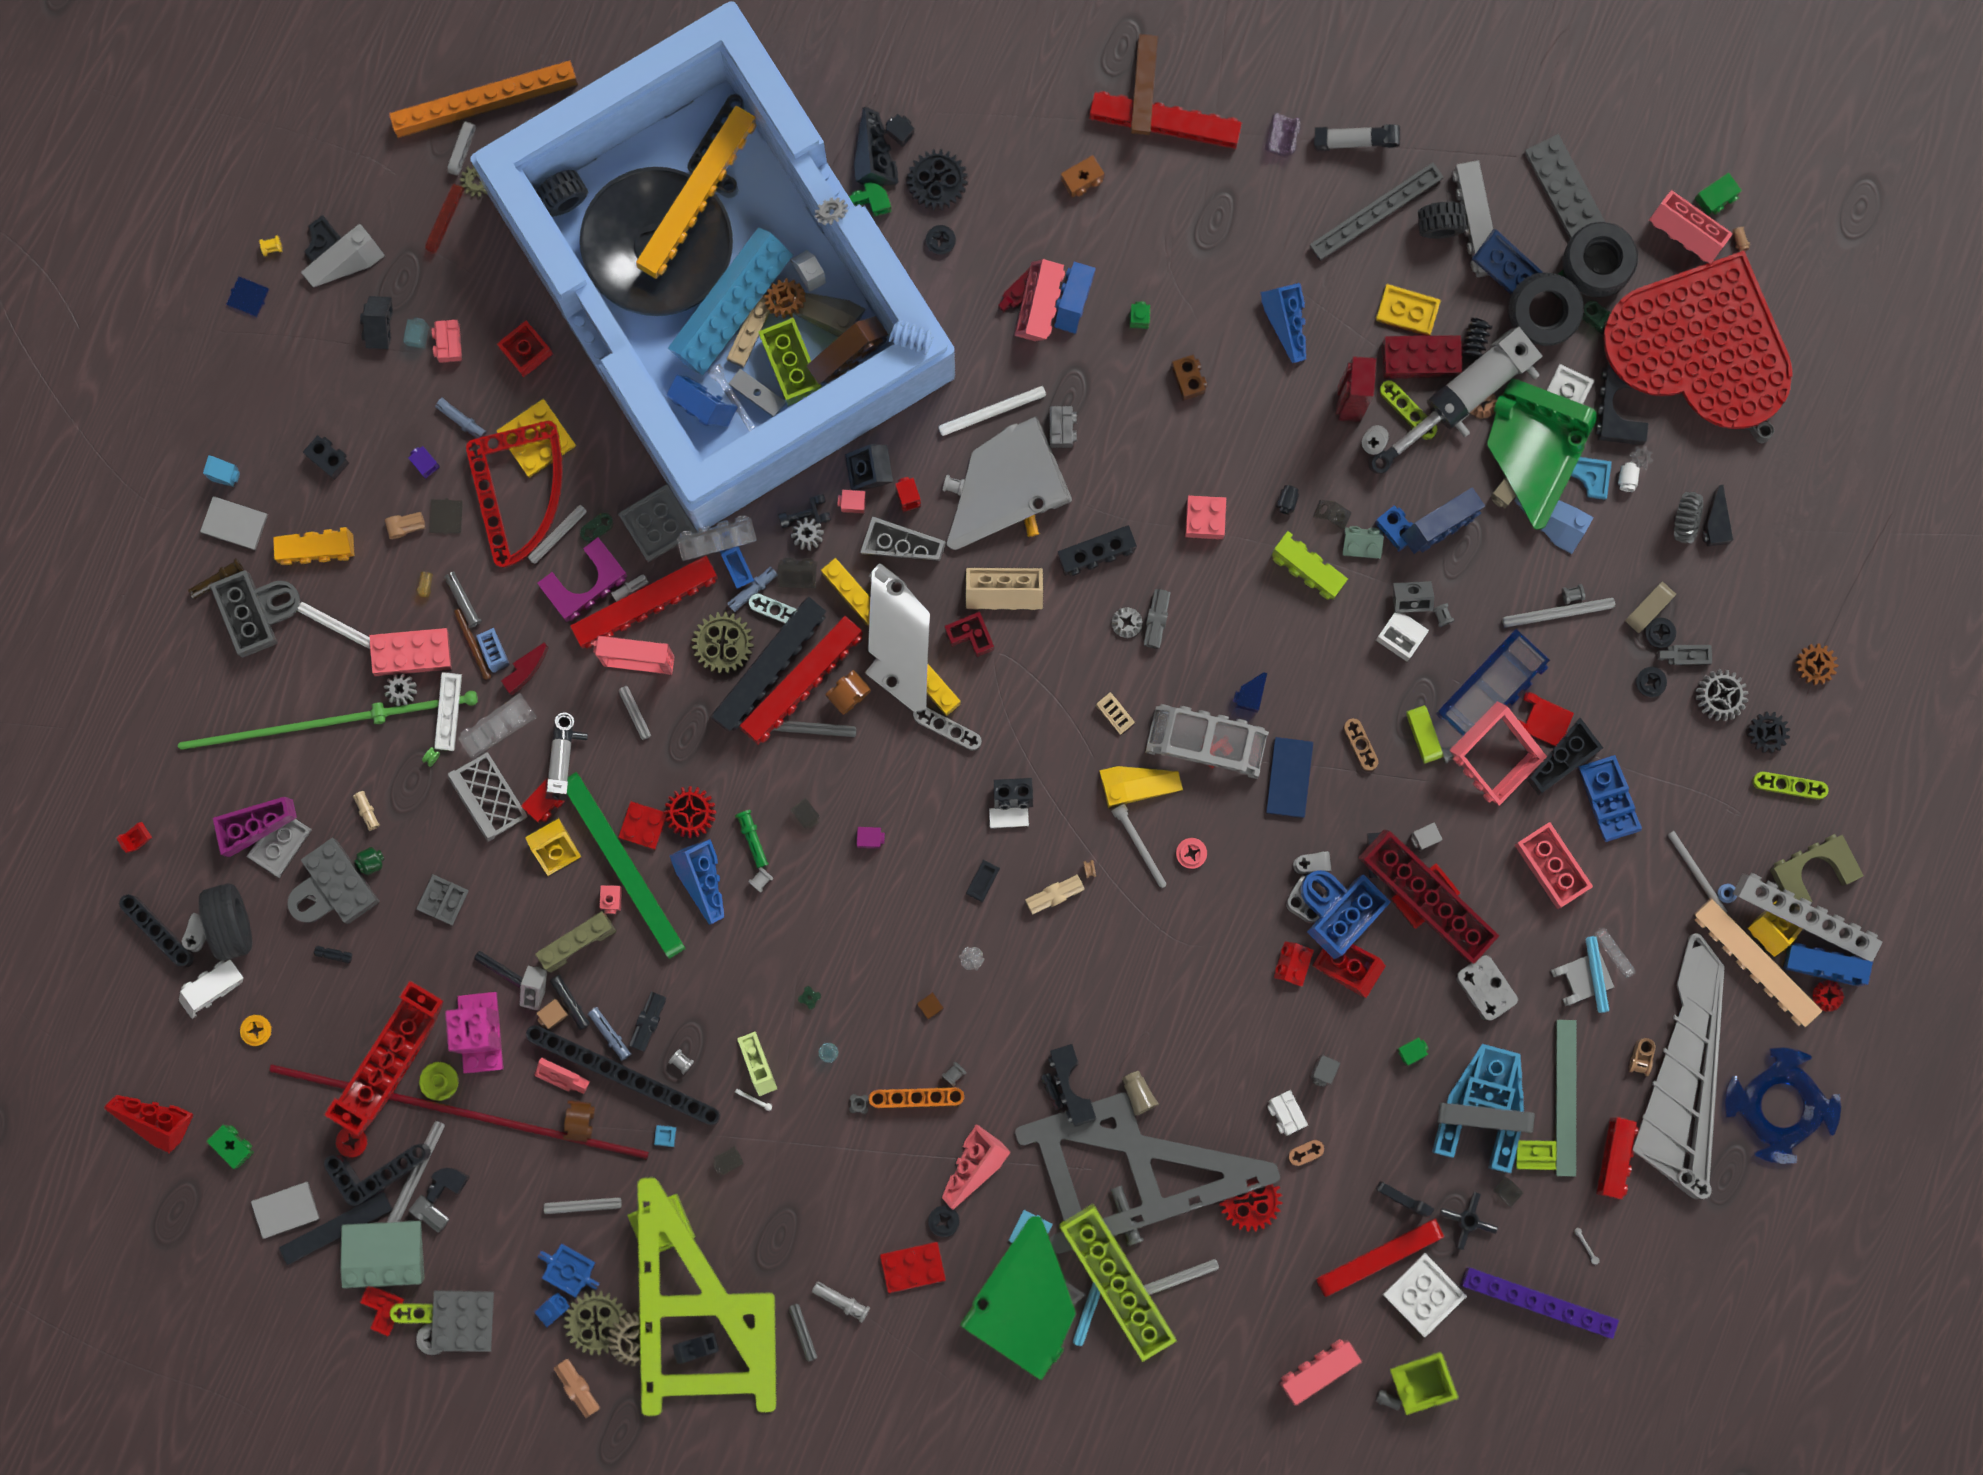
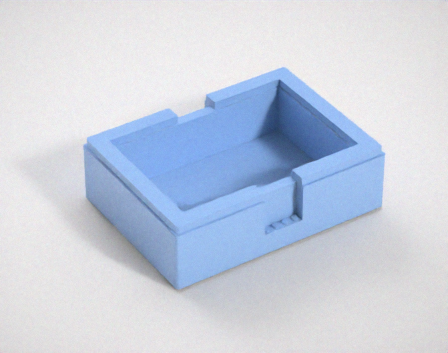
(777, 178)

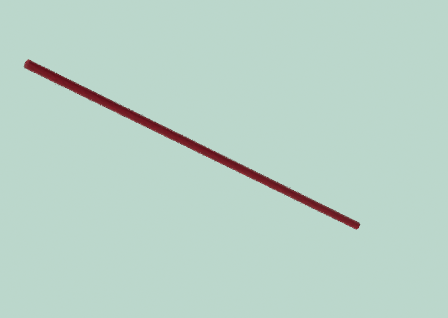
(465, 1113)

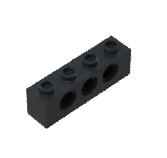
(1121, 535)

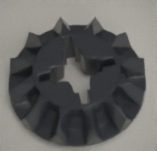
(936, 232)
(1667, 627)
(1659, 685)
(953, 1222)

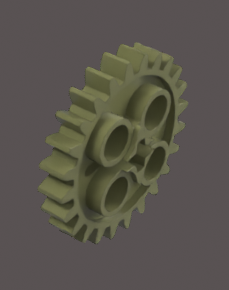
(705, 641)
(578, 1324)

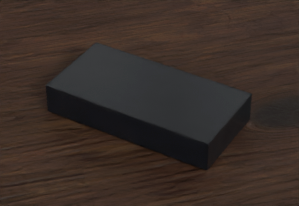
(982, 881)

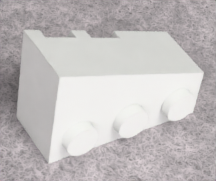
(209, 987)

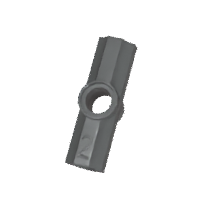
(1157, 618)

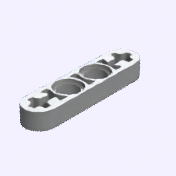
(949, 725)

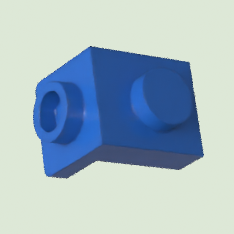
(552, 1309)

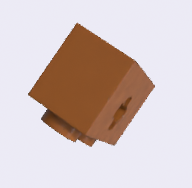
(1087, 167)

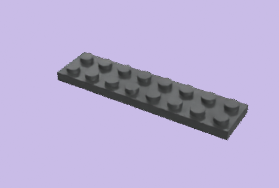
(1569, 197)

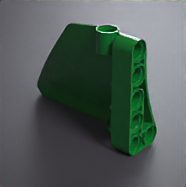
(1535, 445)

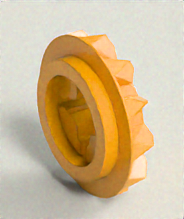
(248, 1025)

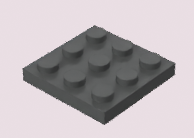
(656, 522)
(462, 1320)

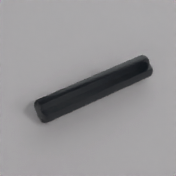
(498, 968)

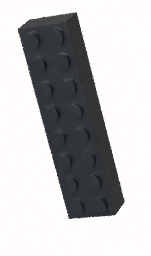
(768, 663)

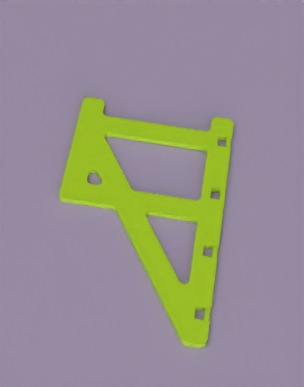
(754, 1344)

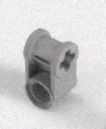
(1314, 861)
(194, 932)

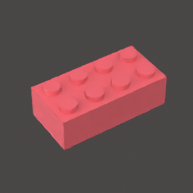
(1690, 227)
(1039, 300)
(410, 652)
(1553, 865)
(1319, 1372)

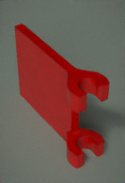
(1546, 719)

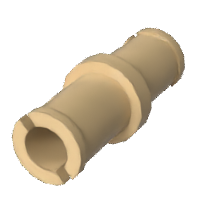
(366, 810)

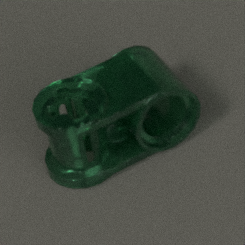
(1599, 317)

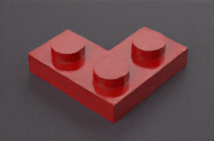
(383, 1302)

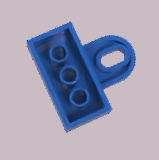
(1343, 912)

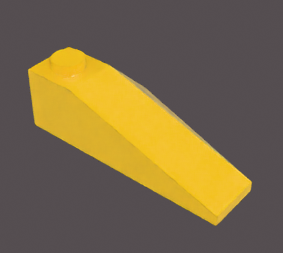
(1136, 784)

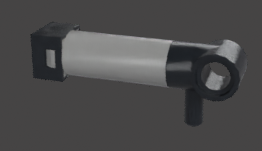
(1385, 136)
(560, 756)

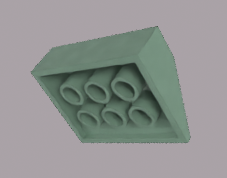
(382, 1254)

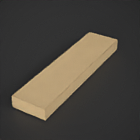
(748, 334)

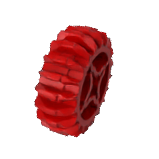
(690, 821)

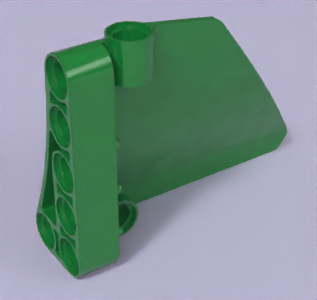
(1026, 1303)

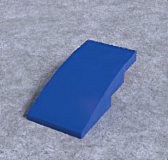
(1610, 798)

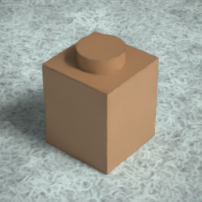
(552, 1014)

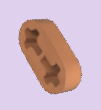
(1308, 1157)

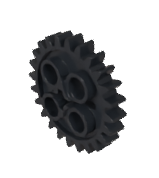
(926, 167)

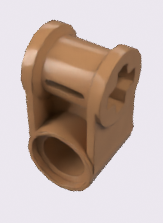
(1642, 1058)

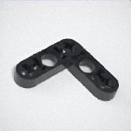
(1415, 1205)

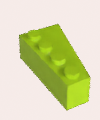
(1308, 566)

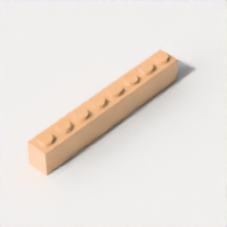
(1761, 966)

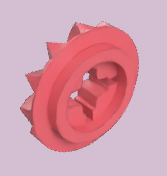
(1194, 844)

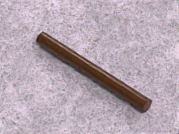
(472, 644)

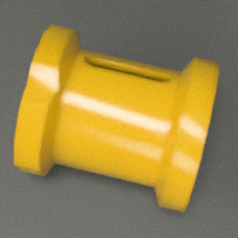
(270, 245)

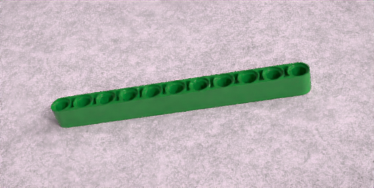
(623, 866)

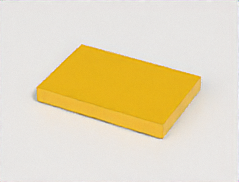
(1408, 310)

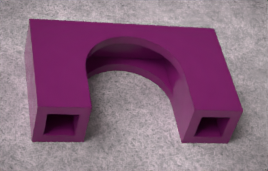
(609, 575)

